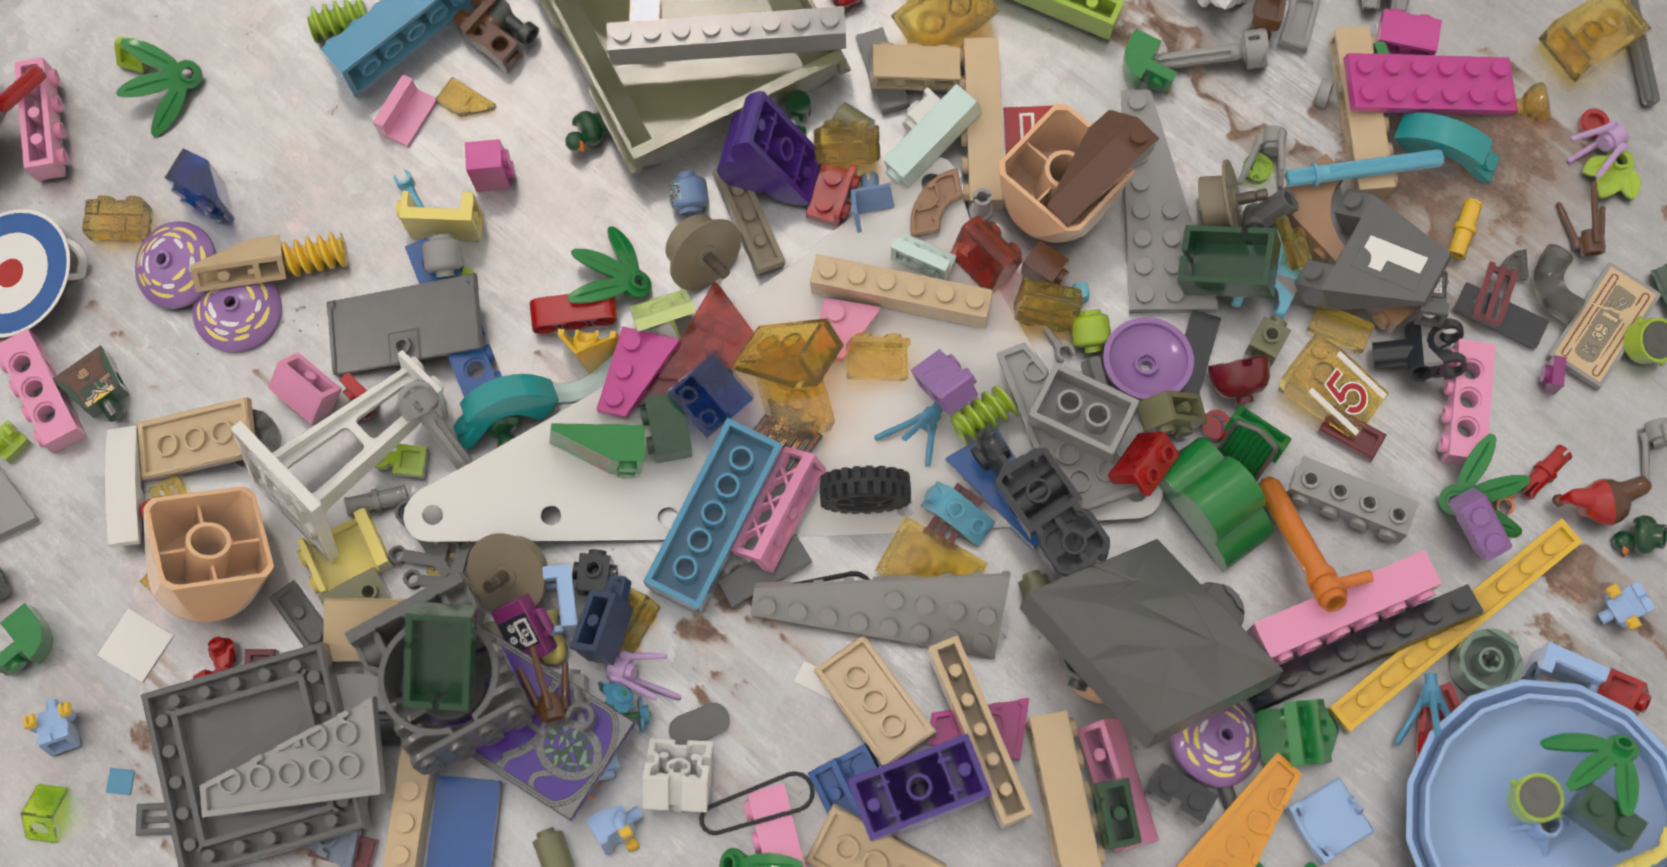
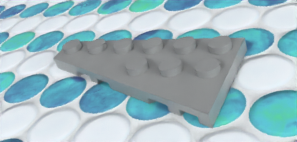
(1086, 472)
(315, 766)

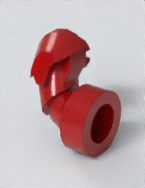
(222, 653)

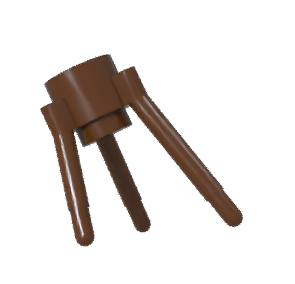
(1591, 240)
(551, 707)

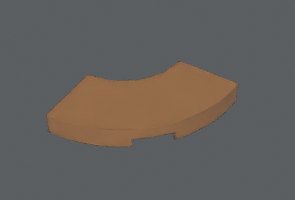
(933, 202)

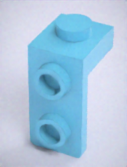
(957, 512)

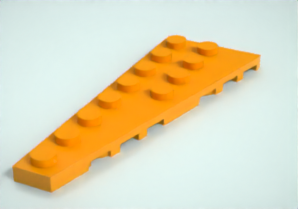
(1249, 821)

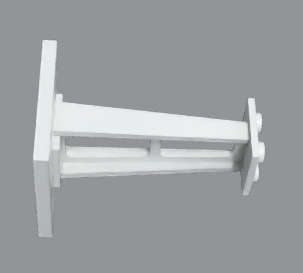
(290, 496)

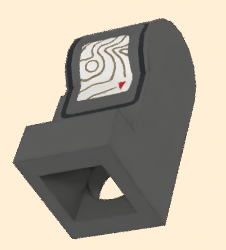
(1436, 306)

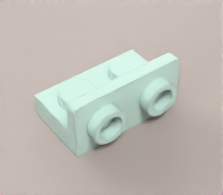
(922, 257)

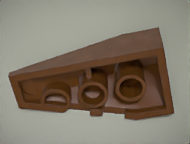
(1102, 160)

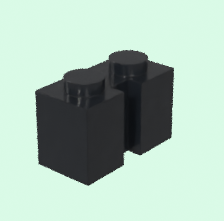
(1172, 786)

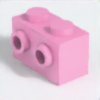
(304, 388)

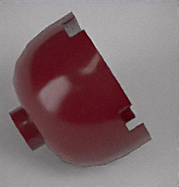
(1240, 378)

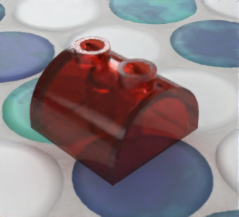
(986, 254)

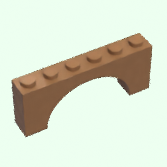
(1316, 225)

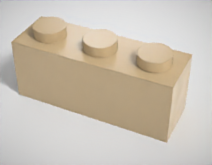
(914, 67)

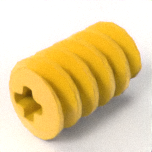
(315, 254)

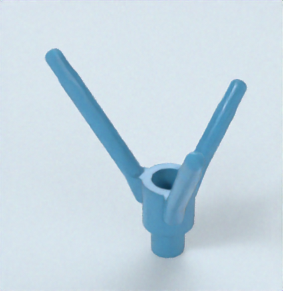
(926, 421)
(1430, 698)

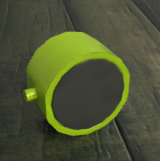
(1647, 341)
(1536, 798)

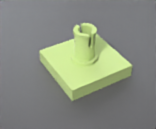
(662, 310)

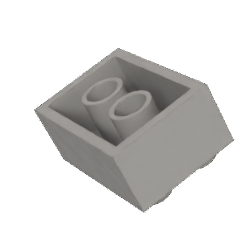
(1083, 412)

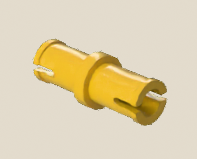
(1465, 228)

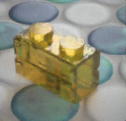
(847, 143)
(117, 219)
(1047, 305)

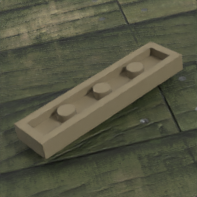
(753, 226)

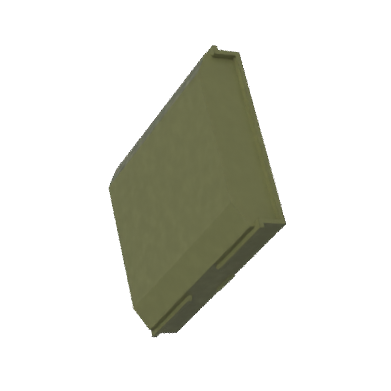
(677, 105)

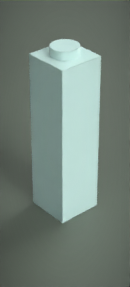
(931, 136)

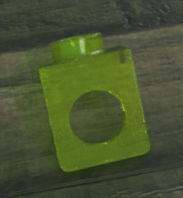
(41, 809)

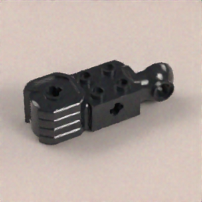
(1044, 505)

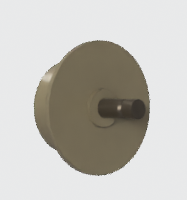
(1221, 200)
(702, 251)
(505, 569)

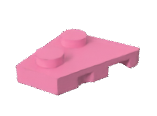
(848, 319)

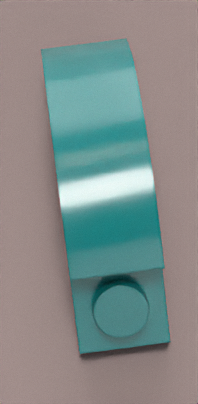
(1455, 138)
(502, 398)

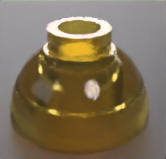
(1535, 103)

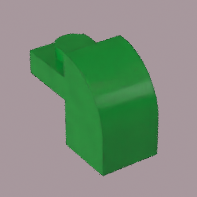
(1139, 63)
(31, 639)

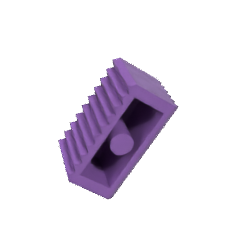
(945, 381)
(1480, 524)

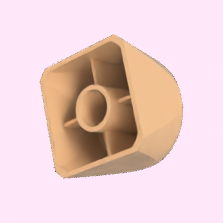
(1034, 170)
(206, 552)

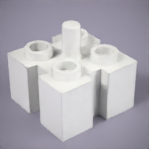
(677, 775)

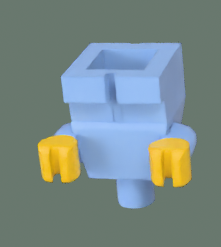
(1626, 605)
(54, 727)
(614, 827)

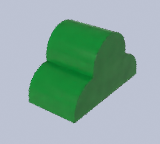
(1218, 502)

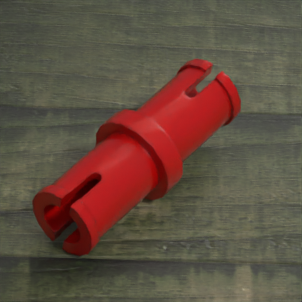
(1546, 470)

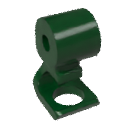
(798, 108)

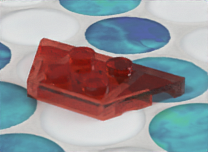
(713, 326)

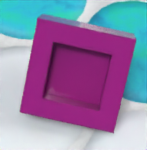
(1553, 374)

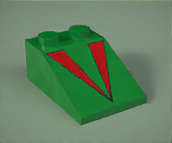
(607, 446)

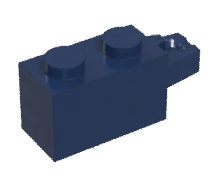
(604, 622)

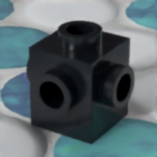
(589, 563)

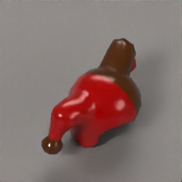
(1605, 499)

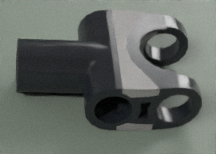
(1423, 352)

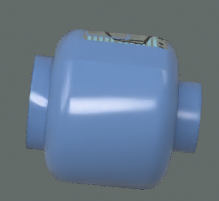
(688, 193)

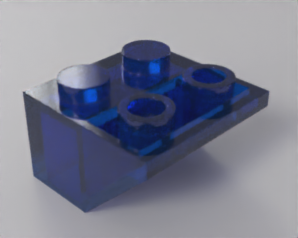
(200, 186)
(711, 393)

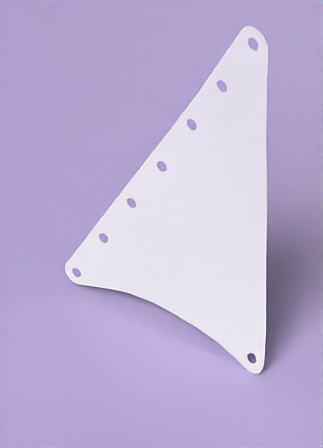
(528, 473)

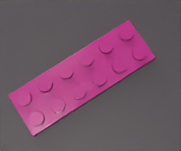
(1430, 84)

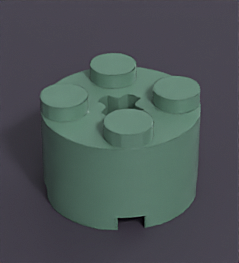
(1502, 655)

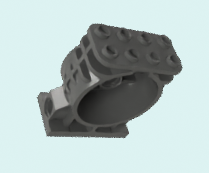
(432, 747)

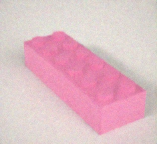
(1307, 624)

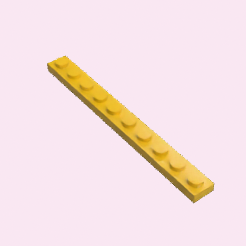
(1491, 594)

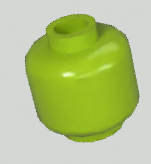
(1091, 330)

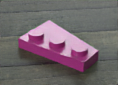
(632, 369)
(1008, 717)

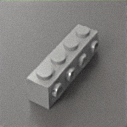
(1351, 499)

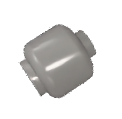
(442, 255)

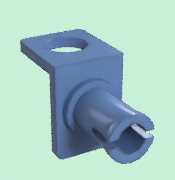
(870, 197)

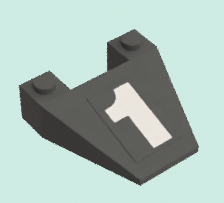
(1381, 265)

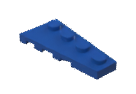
(984, 484)

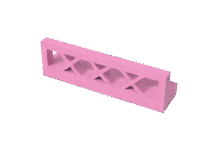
(786, 508)

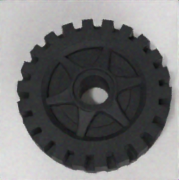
(865, 489)

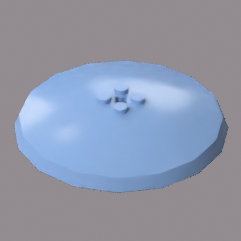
(1463, 777)

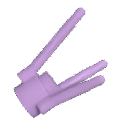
(1610, 138)
(625, 674)

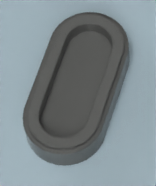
(699, 724)

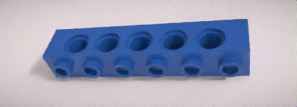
(465, 362)

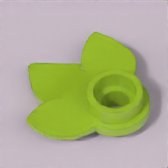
(1617, 177)

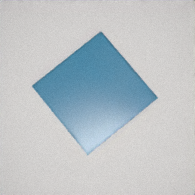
(120, 781)

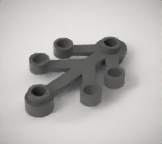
(434, 557)

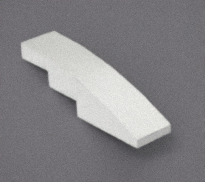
(123, 487)

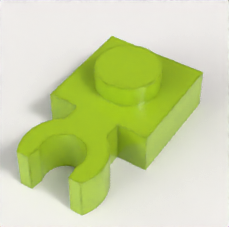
(406, 461)

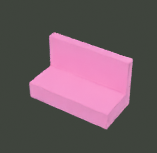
(404, 112)

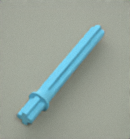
(1363, 168)

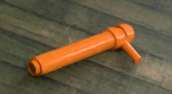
(1320, 577)

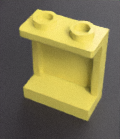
(462, 223)
(358, 548)

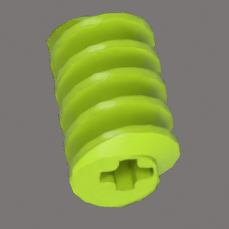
(334, 19)
(982, 413)

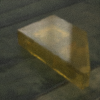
(463, 100)
(1293, 242)

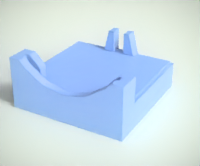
(560, 579)
(1565, 667)
(1329, 821)

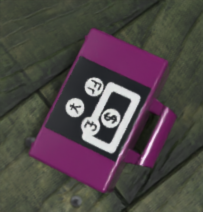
(525, 625)

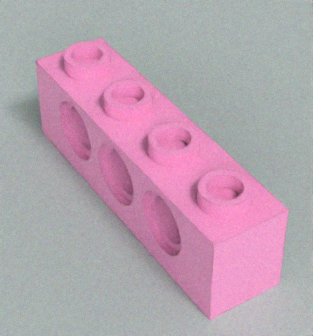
(1478, 391)
(65, 426)

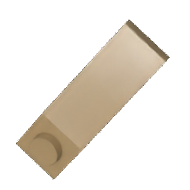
(242, 264)

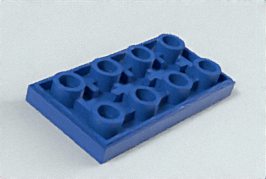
(464, 822)

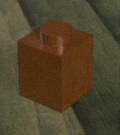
(1045, 264)

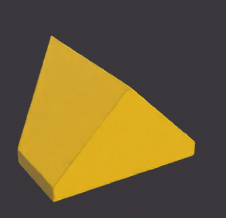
(589, 348)

